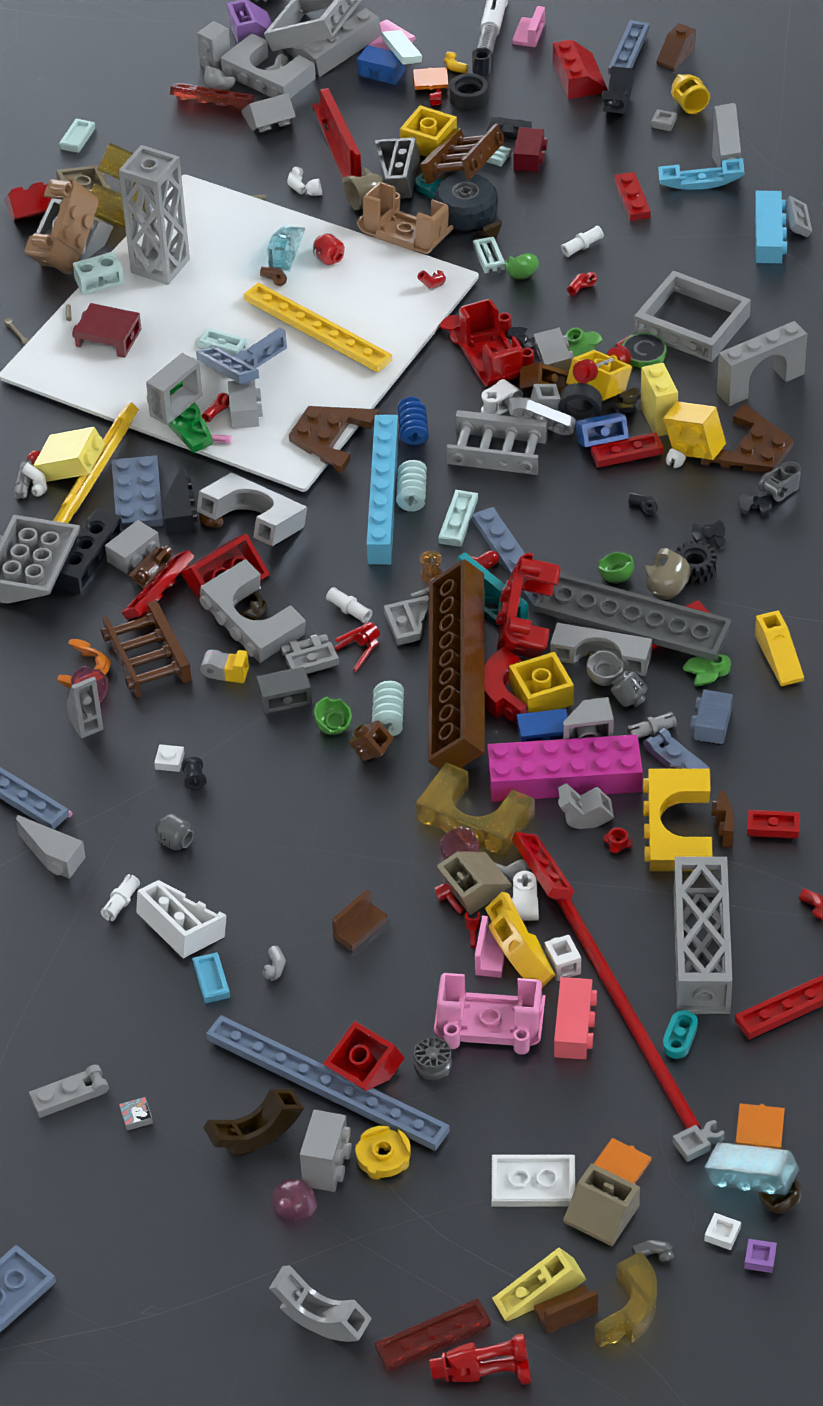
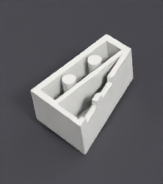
(178, 920)

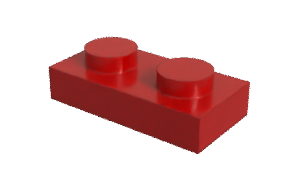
(773, 824)

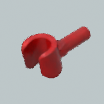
(435, 98)
(444, 892)
(473, 925)

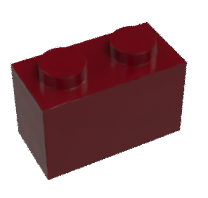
(529, 149)

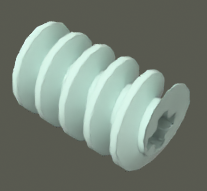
(411, 485)
(389, 706)

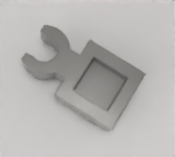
(696, 1142)

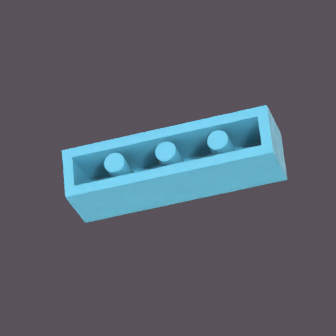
(769, 228)

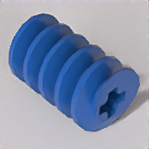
(412, 421)

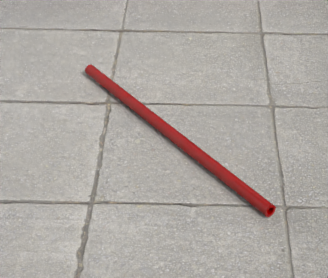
(628, 1014)

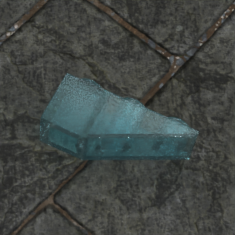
(284, 246)

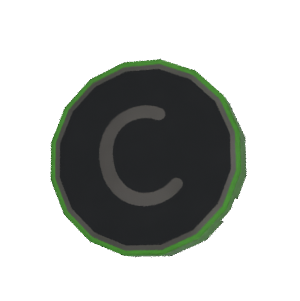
(645, 349)

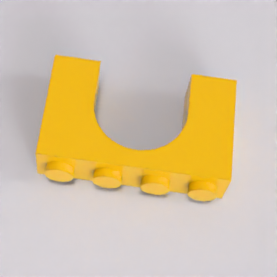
(666, 789)

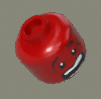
(328, 249)

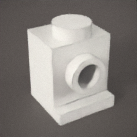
(563, 957)

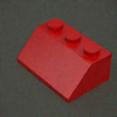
(577, 70)
(222, 560)

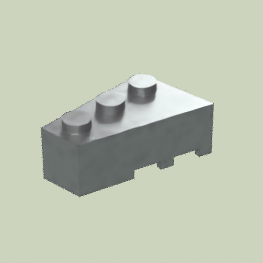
(399, 163)

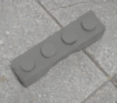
(574, 642)

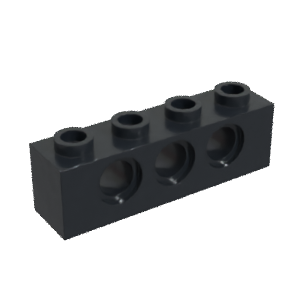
(88, 551)

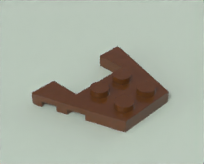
(322, 427)
(760, 449)

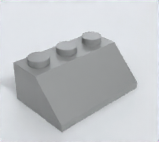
(97, 236)

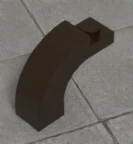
(259, 1127)

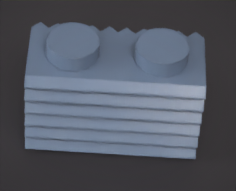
(712, 716)

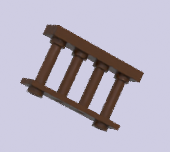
(461, 153)
(163, 633)

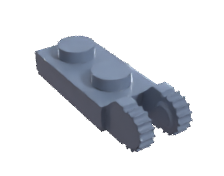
(264, 349)

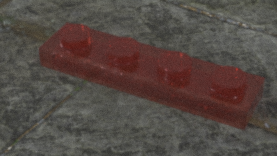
(205, 94)
(432, 1334)

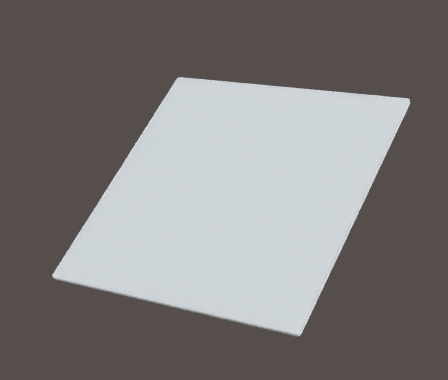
(228, 233)

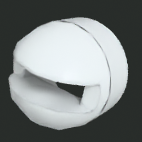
(314, 187)
(675, 457)

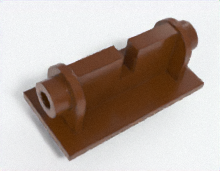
(151, 566)

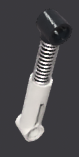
(489, 30)

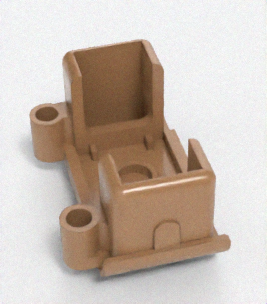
(386, 222)
(70, 228)

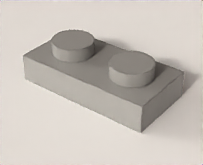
(798, 216)

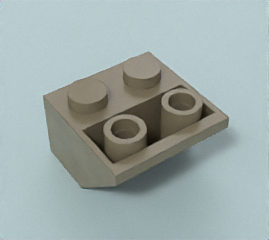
(473, 879)
(602, 1204)

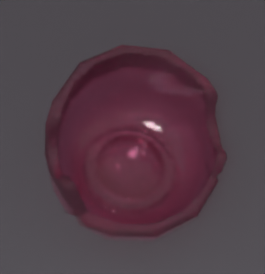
(85, 673)
(458, 840)
(294, 1199)

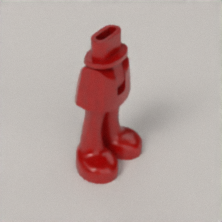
(468, 1364)

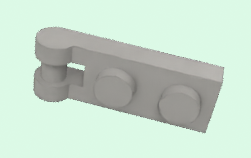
(69, 1091)

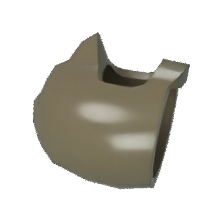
(360, 187)
(670, 579)

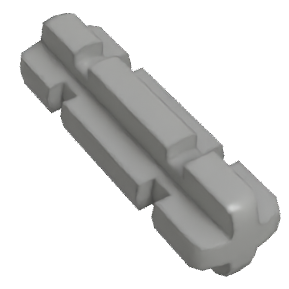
(22, 483)

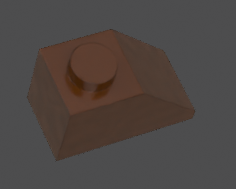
(677, 46)
(542, 374)

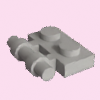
(311, 653)

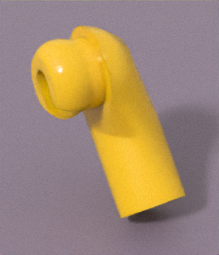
(453, 65)

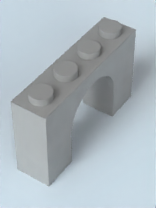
(252, 51)
(737, 363)
(279, 514)
(258, 637)

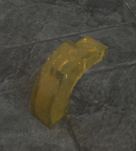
(635, 1318)

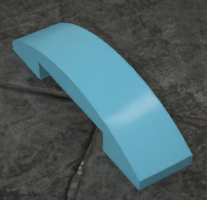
(701, 178)

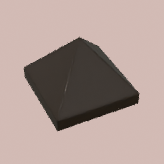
(490, 230)

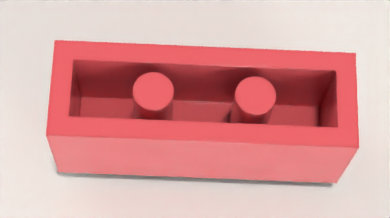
(574, 1018)

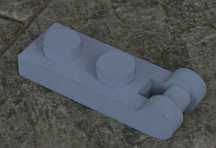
(673, 752)

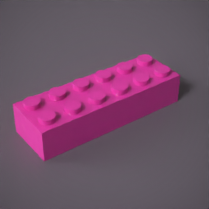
(582, 763)

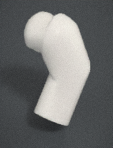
(294, 180)
(39, 480)

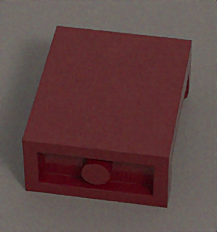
(109, 327)

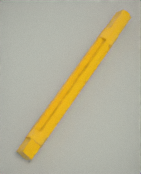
(85, 482)

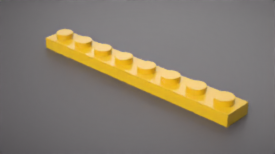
(318, 327)

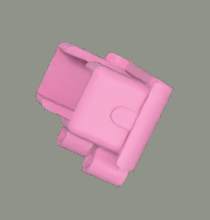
(489, 1016)

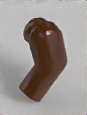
(276, 274)
(207, 521)

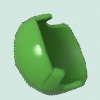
(522, 266)
(616, 567)
(332, 716)

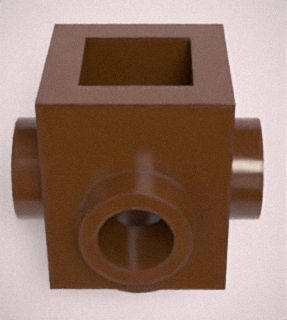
(371, 740)

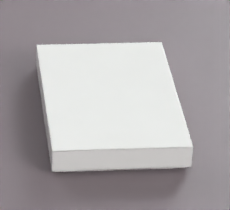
(532, 1180)

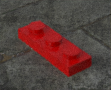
(632, 196)
(627, 449)

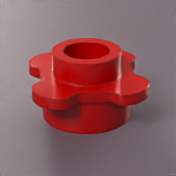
(617, 839)

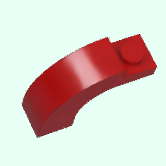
(496, 679)

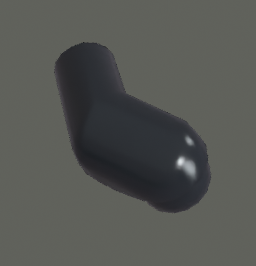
(646, 502)

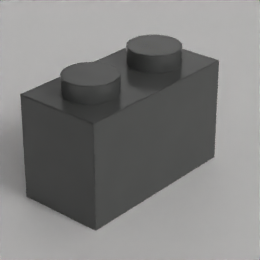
(284, 690)

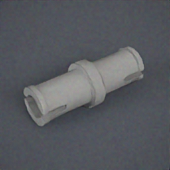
(651, 725)

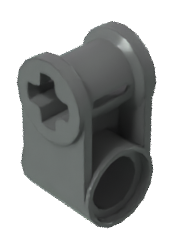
(781, 480)

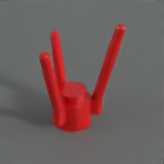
(363, 635)

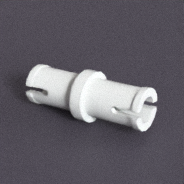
(582, 241)
(349, 605)
(120, 897)

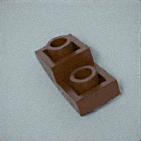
(724, 818)

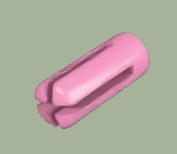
(221, 438)

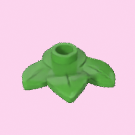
(582, 342)
(708, 670)

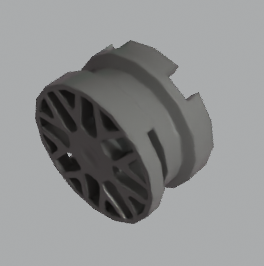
(432, 1059)

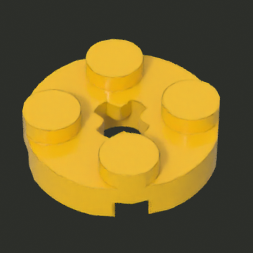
(386, 1165)

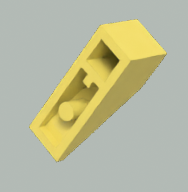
(544, 1281)

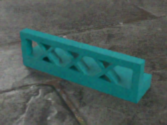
(492, 592)

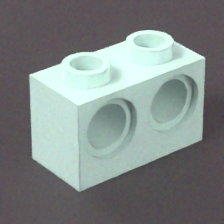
(98, 273)

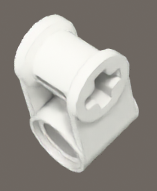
(497, 397)
(525, 895)

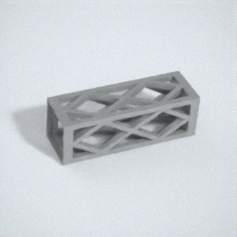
(155, 180)
(691, 985)

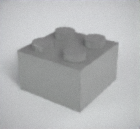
(325, 1150)

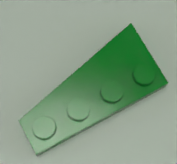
(190, 426)

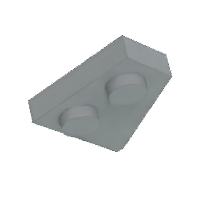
(407, 619)

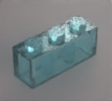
(752, 1168)

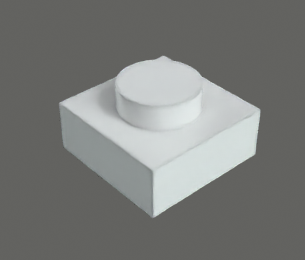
(169, 758)
(722, 1231)

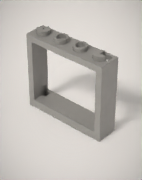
(287, 33)
(686, 339)

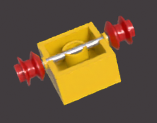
(605, 372)

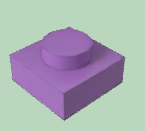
(760, 1255)

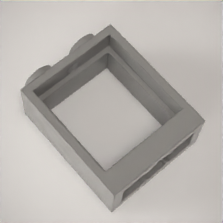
(167, 407)

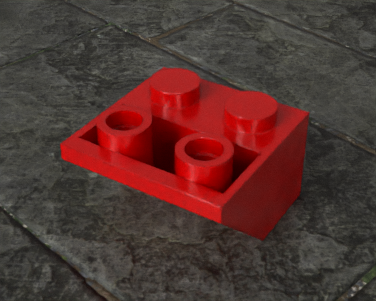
(27, 202)

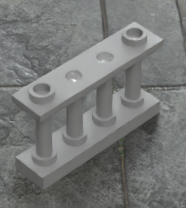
(502, 427)

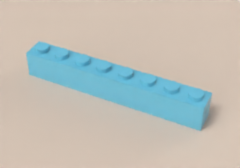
(382, 490)

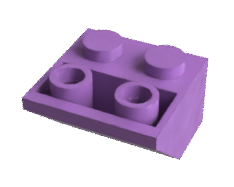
(247, 19)

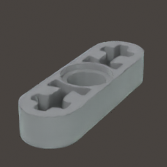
(556, 420)

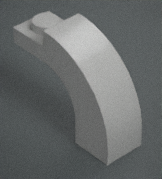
(317, 1313)

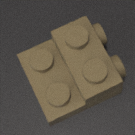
(83, 175)

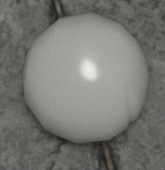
(216, 79)
(604, 667)

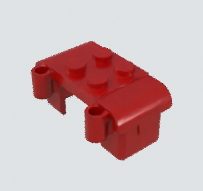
(485, 343)
(517, 633)

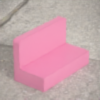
(530, 29)
(488, 954)

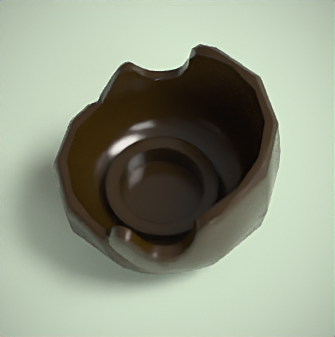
(782, 1203)

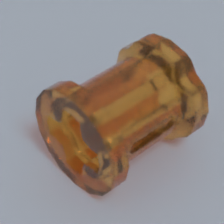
(425, 560)

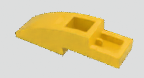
(517, 944)

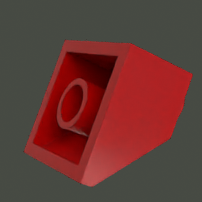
(364, 1057)

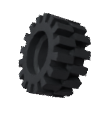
(699, 553)

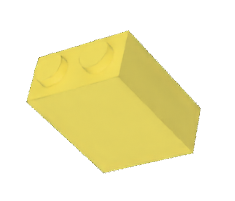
(657, 396)
(70, 454)

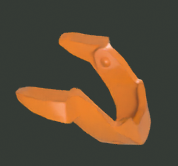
(102, 661)

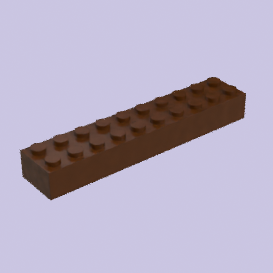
(456, 666)

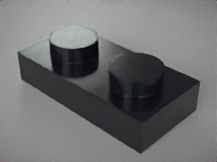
(509, 127)

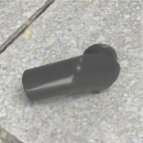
(651, 1247)

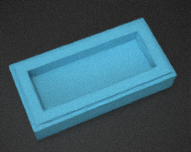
(211, 978)

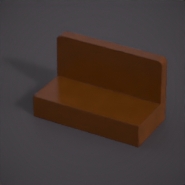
(358, 921)
(566, 1308)

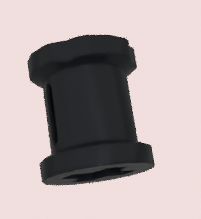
(196, 773)

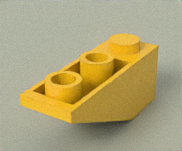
(778, 647)

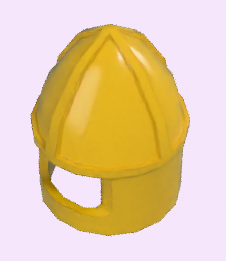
(690, 93)

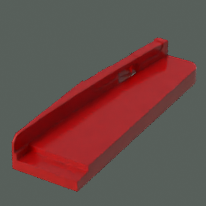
(338, 135)

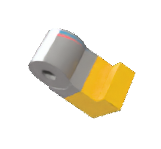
(225, 666)

